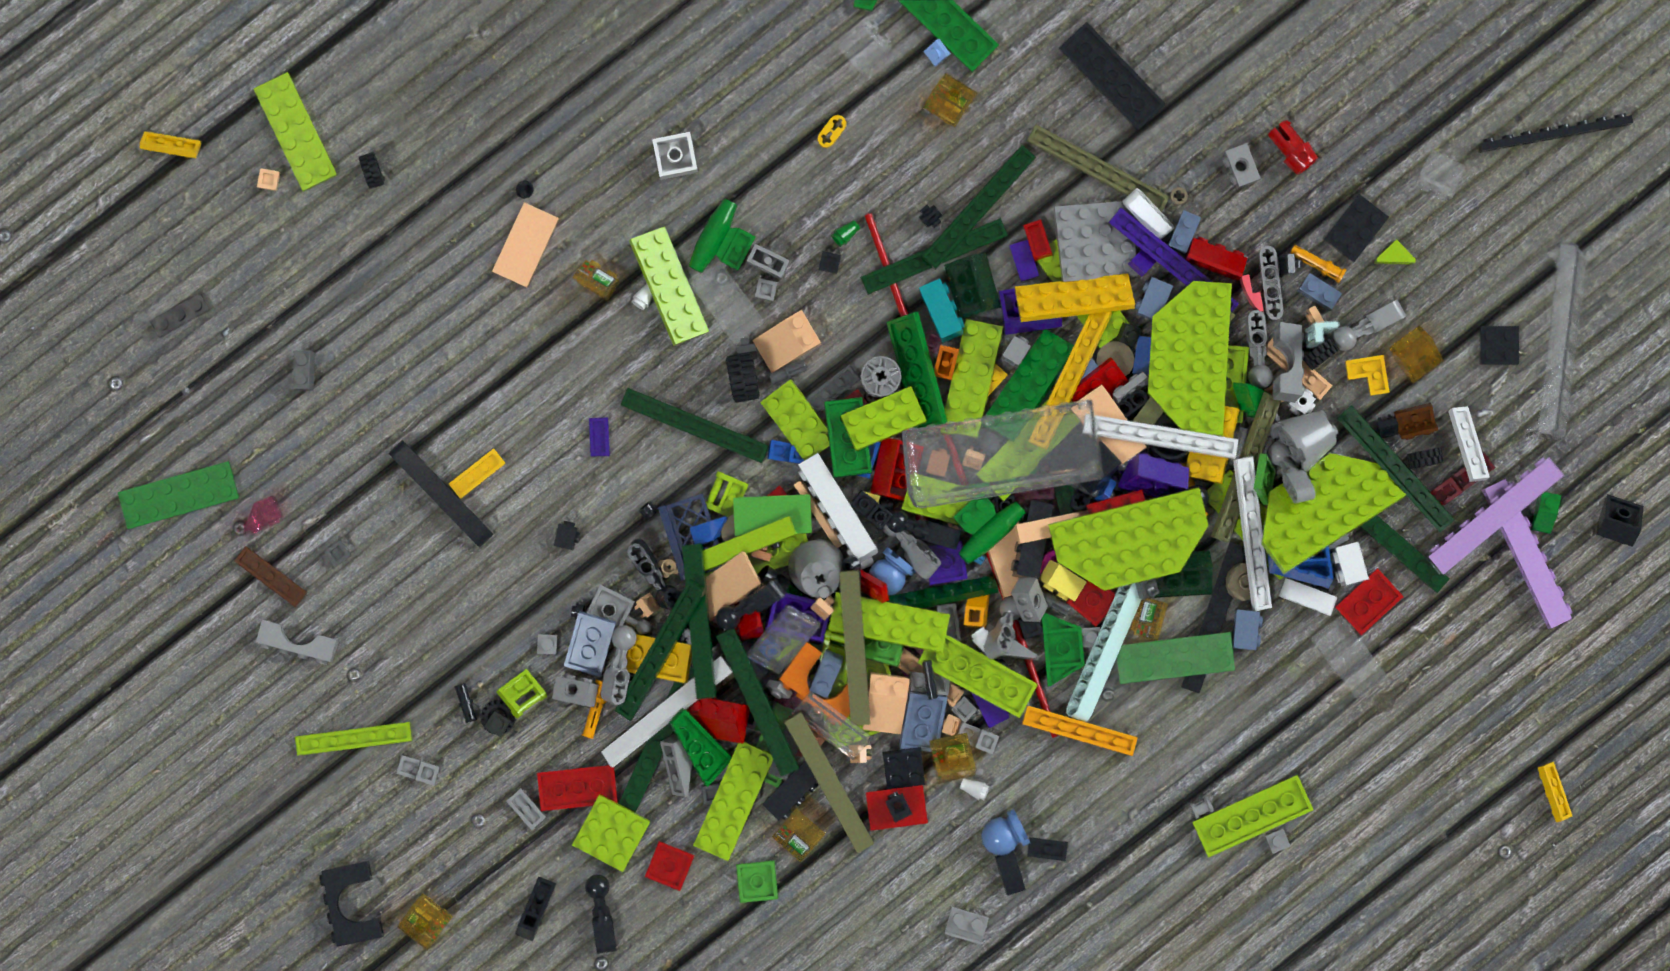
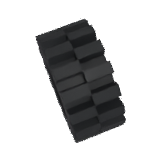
(371, 170)
(1321, 354)
(1425, 458)
(496, 705)

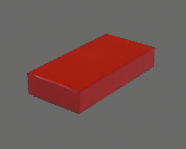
(1037, 240)

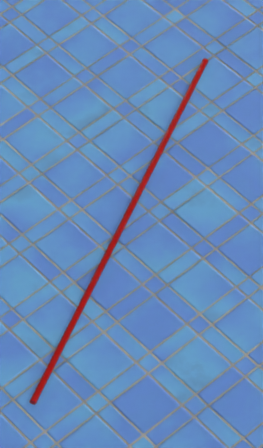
(902, 310)

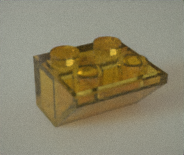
(1416, 354)

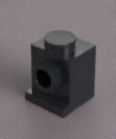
(898, 814)

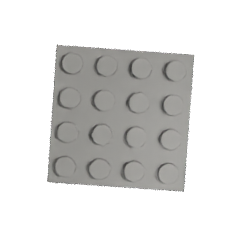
(1090, 244)

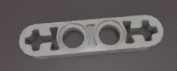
(1267, 283)

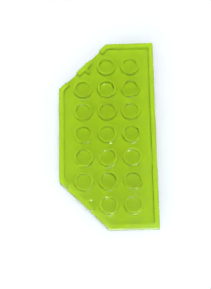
(1192, 357)
(1345, 498)
(1132, 539)

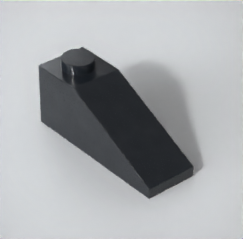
(535, 909)

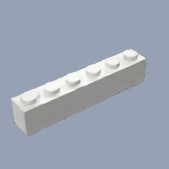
(837, 507)

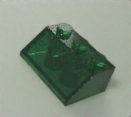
(972, 285)
(1192, 580)

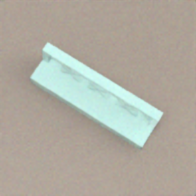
(1315, 333)

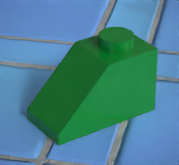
(1248, 397)
(1546, 512)

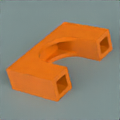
(796, 676)

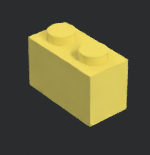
(1061, 580)

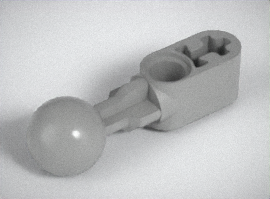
(1346, 337)
(1259, 375)
(1294, 480)
(916, 553)
(1002, 636)
(613, 687)

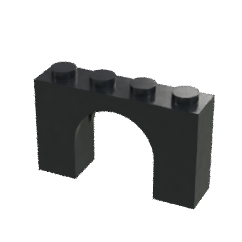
(346, 930)

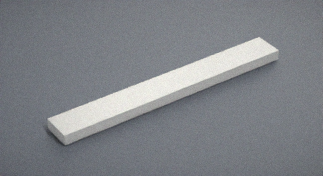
(1166, 437)
(1252, 534)
(659, 717)

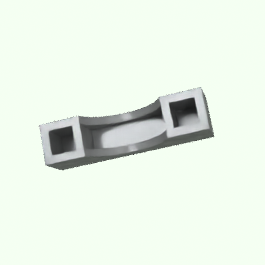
(1289, 340)
(273, 635)

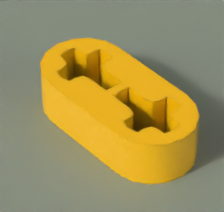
(828, 129)

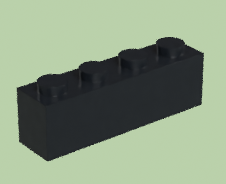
(1030, 554)
(791, 792)

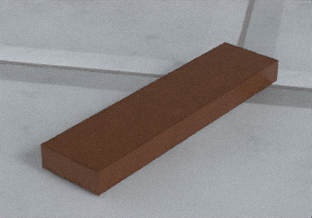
(270, 576)

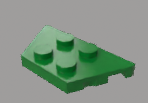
(1062, 648)

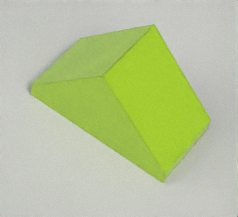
(1395, 254)

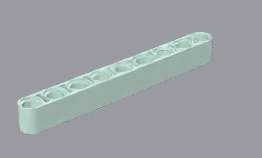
(1104, 653)

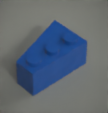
(1315, 570)

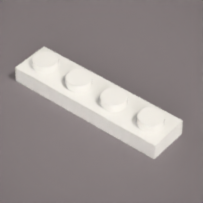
(1468, 444)

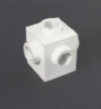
(1298, 409)

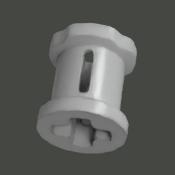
(1201, 807)

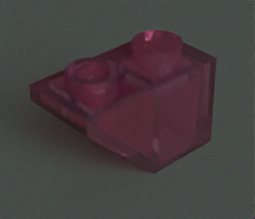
(1038, 494)
(263, 513)

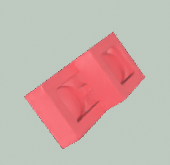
(1253, 298)

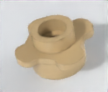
(664, 563)

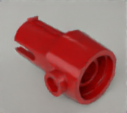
(1297, 152)

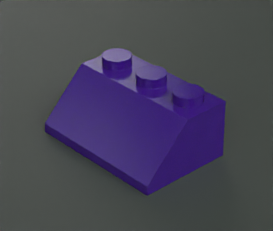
(1011, 316)
(1154, 476)
(803, 605)

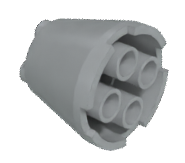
(1307, 436)
(816, 568)

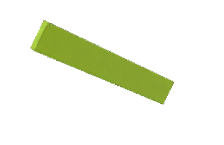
(749, 542)
(353, 738)

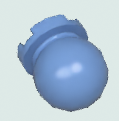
(891, 571)
(1002, 834)

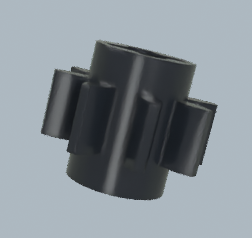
(930, 216)

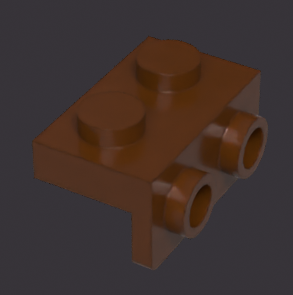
(1416, 421)

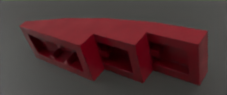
(1457, 483)

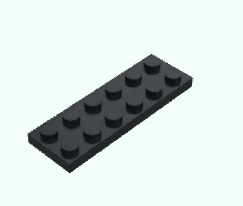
(1112, 76)

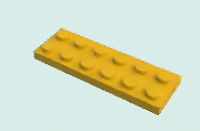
(1074, 297)

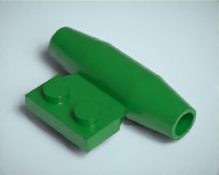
(720, 240)
(986, 525)

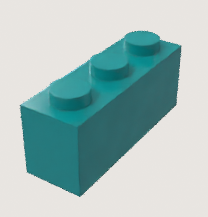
(942, 310)

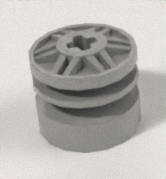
(870, 380)

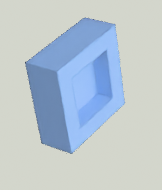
(937, 52)

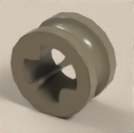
(1174, 200)

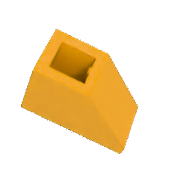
(977, 612)

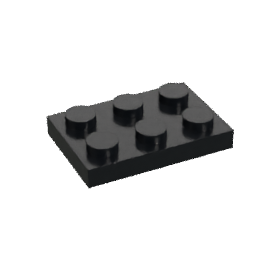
(1356, 228)

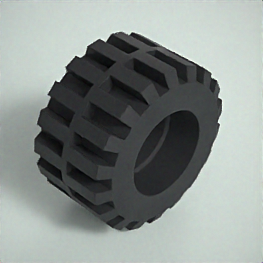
(742, 377)

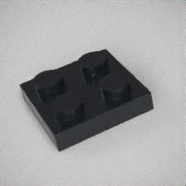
(1499, 345)
(903, 768)

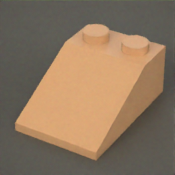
(787, 341)
(887, 702)

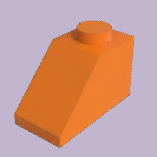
(946, 362)

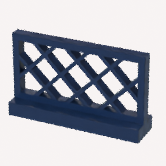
(673, 533)

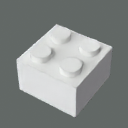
(675, 155)
(1349, 564)

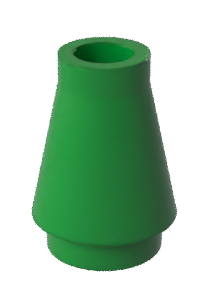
(844, 234)

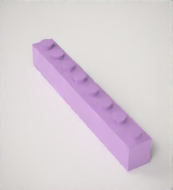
(1496, 515)
(1532, 563)

